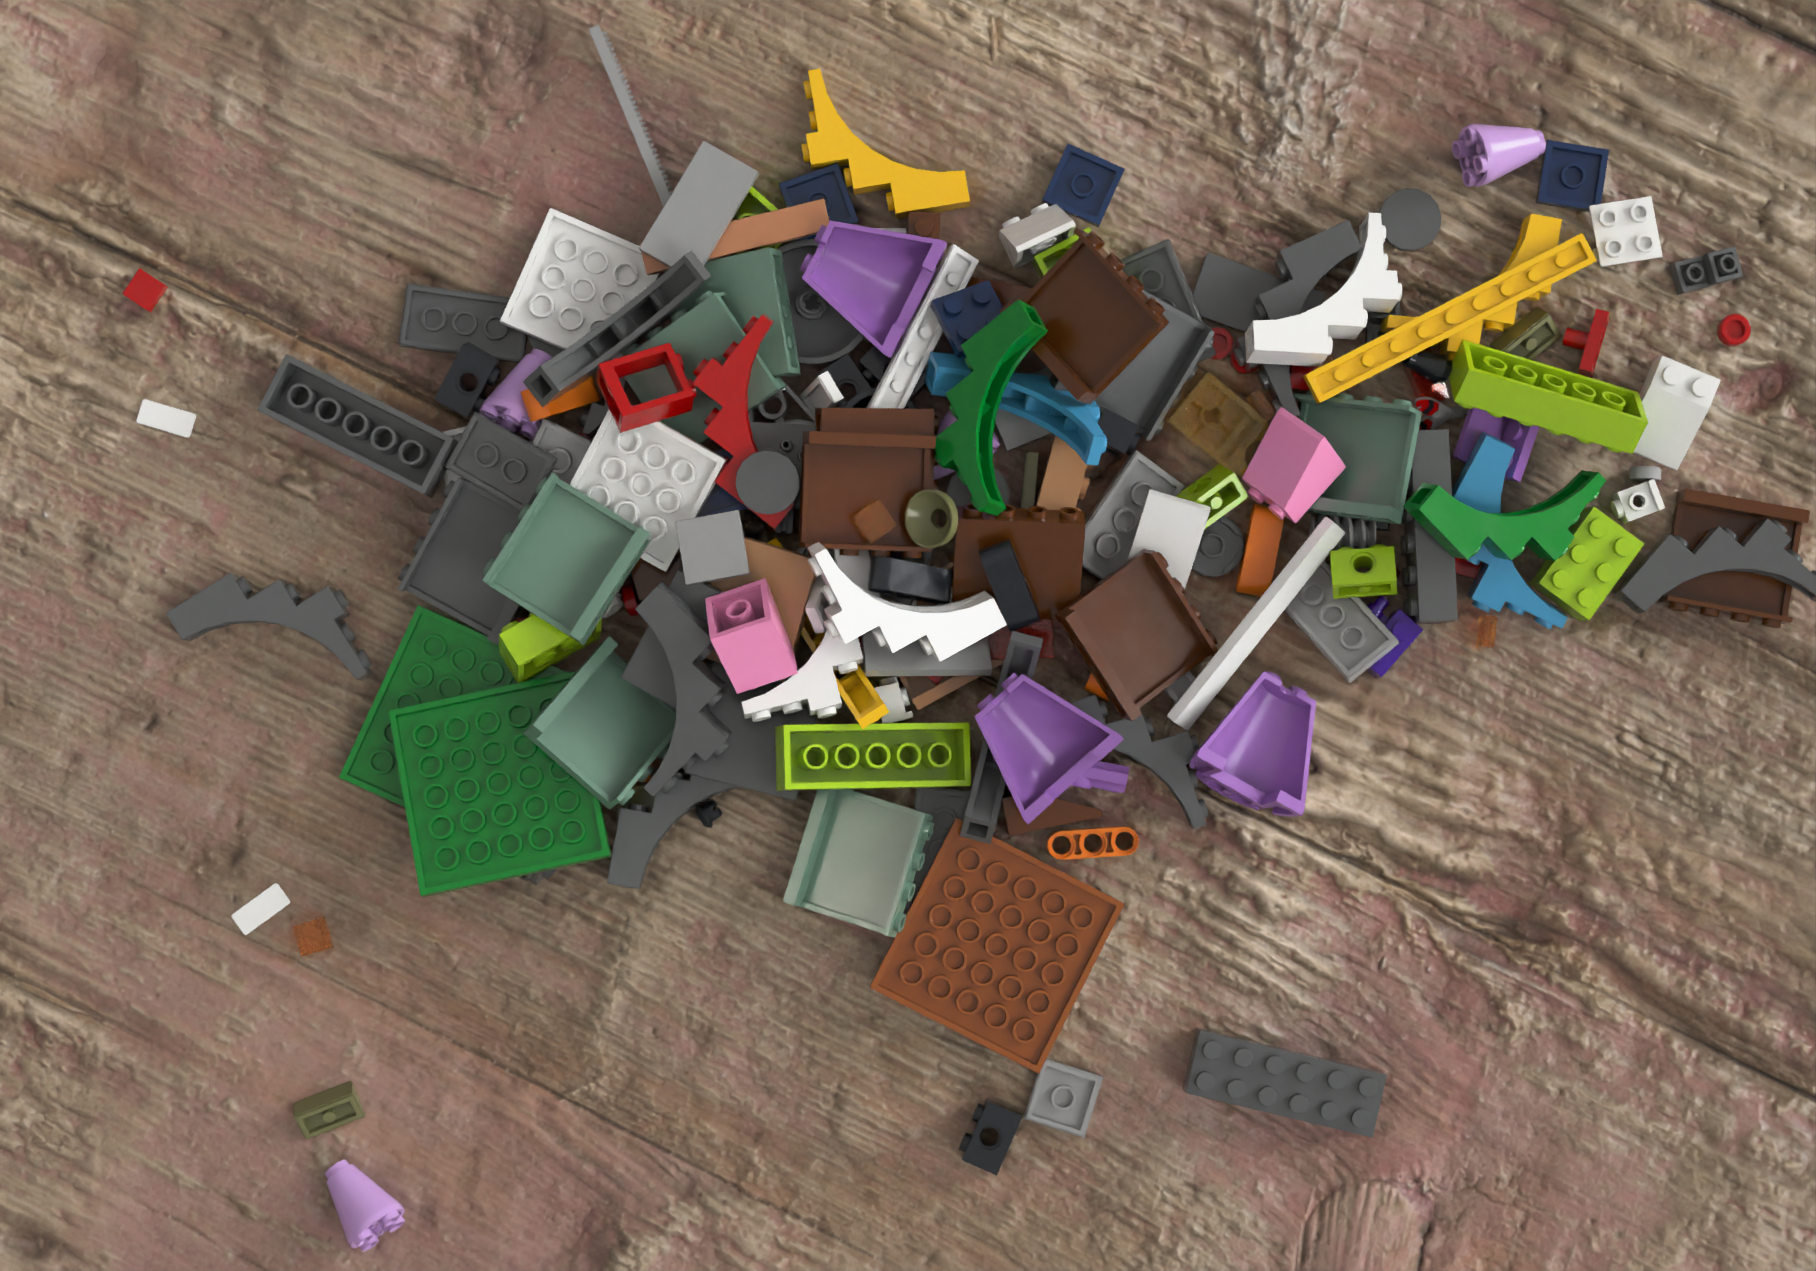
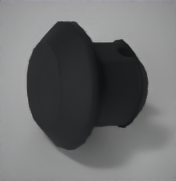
(707, 814)

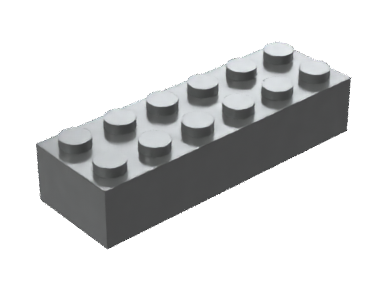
(358, 425)
(1429, 567)
(1284, 1082)

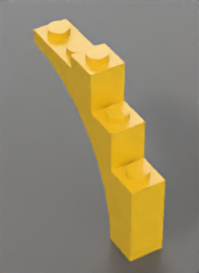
(869, 171)
(1535, 237)
(852, 686)

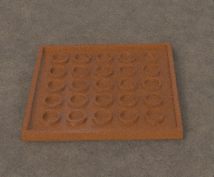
(997, 946)

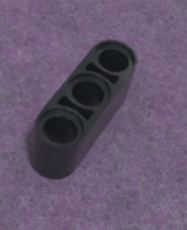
(910, 580)
(1009, 585)

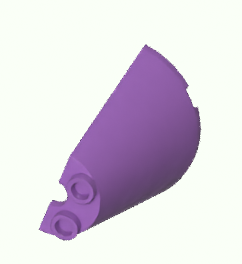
(873, 277)
(1040, 742)
(1261, 748)

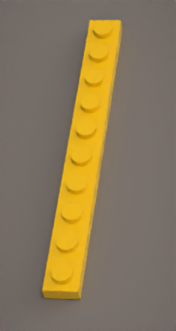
(1449, 318)

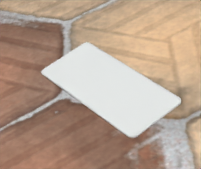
(166, 418)
(260, 909)

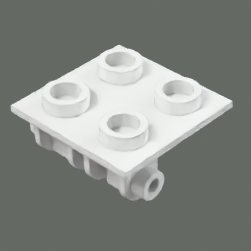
(1625, 231)

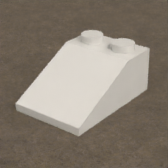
(1035, 233)
(1675, 407)

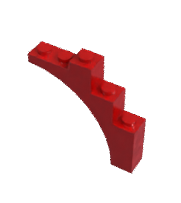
(728, 386)

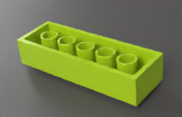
(1547, 397)
(872, 756)

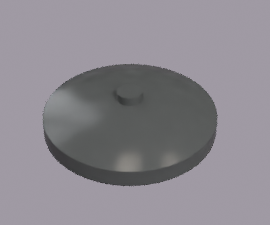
(819, 329)

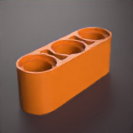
(577, 397)
(1259, 551)
(1107, 842)

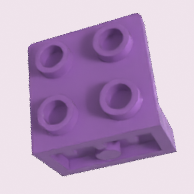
(1504, 429)

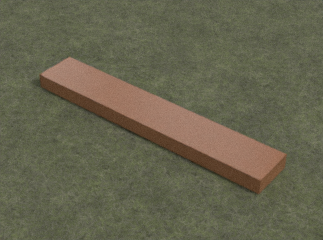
(761, 231)

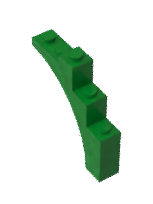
(974, 401)
(1540, 527)

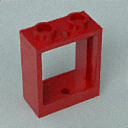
(632, 417)

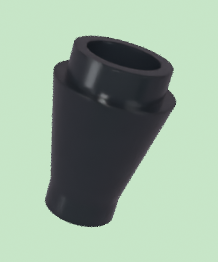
(1430, 366)

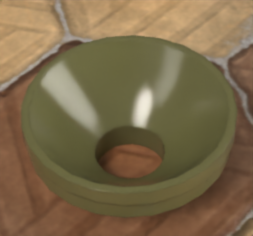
(921, 518)

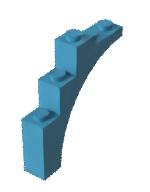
(1033, 399)
(1497, 580)

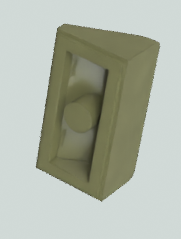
(1528, 335)
(328, 1110)

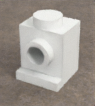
(1649, 496)
(894, 699)

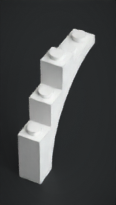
(1308, 336)
(943, 627)
(816, 679)

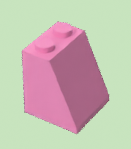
(1291, 467)
(750, 636)

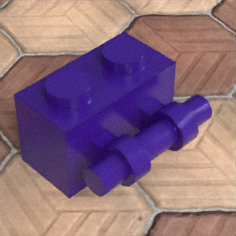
(1401, 627)

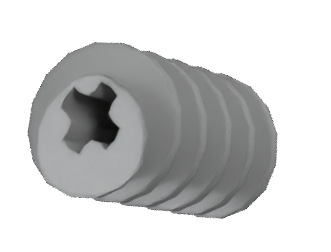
(1356, 535)

